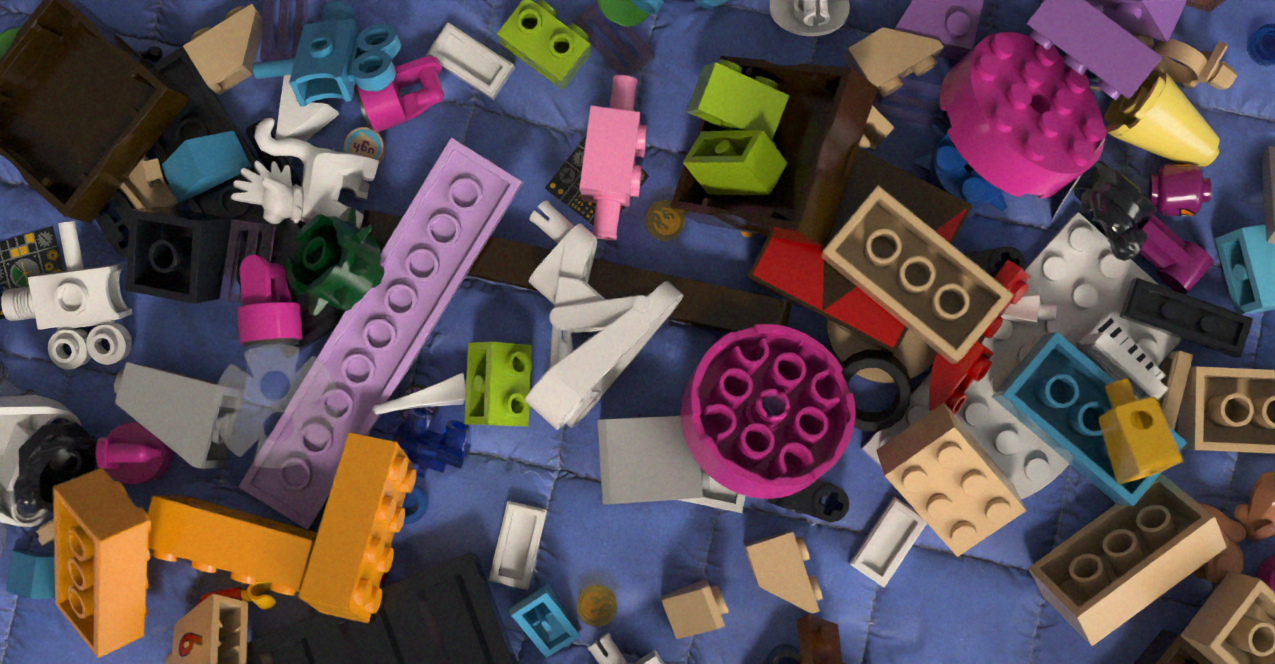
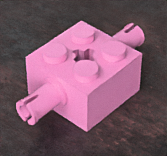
(610, 157)

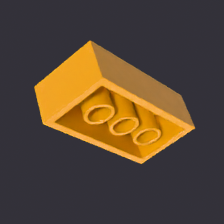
(358, 529)
(230, 541)
(100, 561)

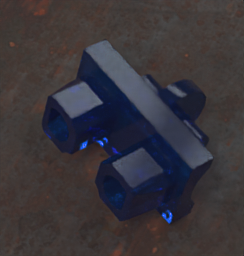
(430, 448)

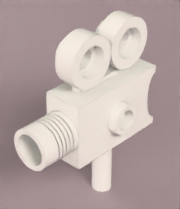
(72, 301)

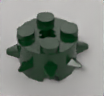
(335, 262)

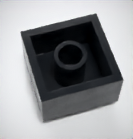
(176, 254)

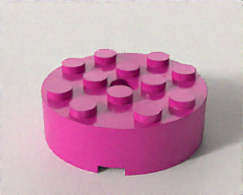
(1022, 115)
(731, 429)

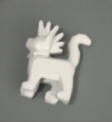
(323, 178)

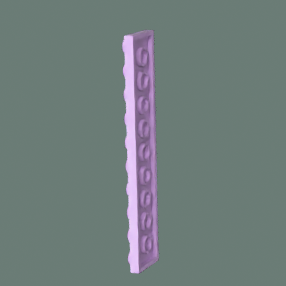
(392, 321)

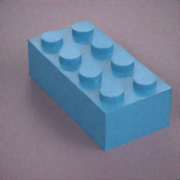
(1060, 400)

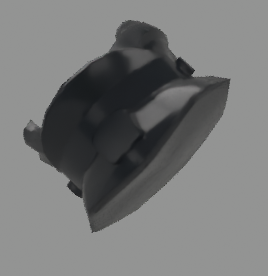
(1116, 209)
(49, 459)

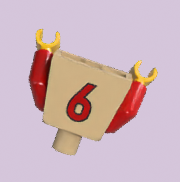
(217, 626)

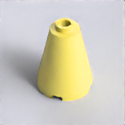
(1163, 122)

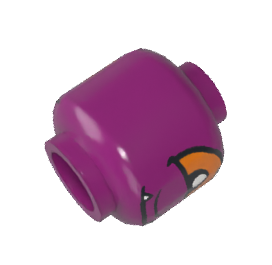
(1179, 189)

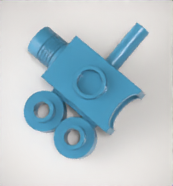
(336, 57)

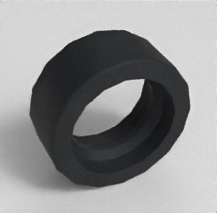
(880, 359)

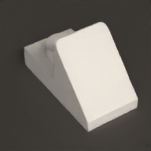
(301, 121)

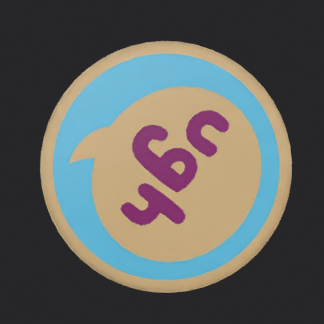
(365, 143)

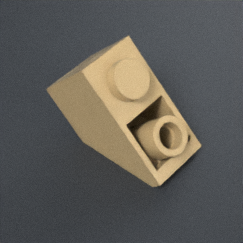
(227, 50)
(892, 55)
(781, 571)
(695, 609)

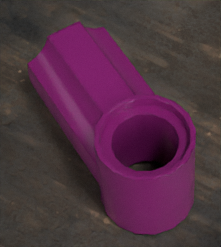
(1178, 261)

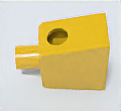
(1136, 434)

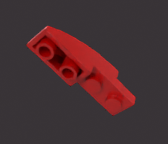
(952, 380)

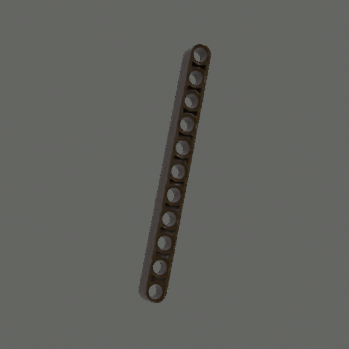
(701, 303)

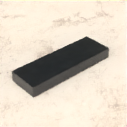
(1186, 317)

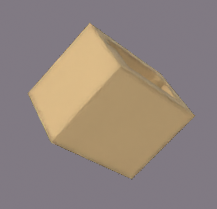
(153, 173)

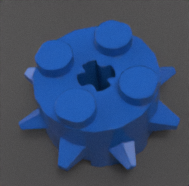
(948, 173)

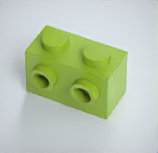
(545, 42)
(736, 100)
(735, 162)
(498, 384)

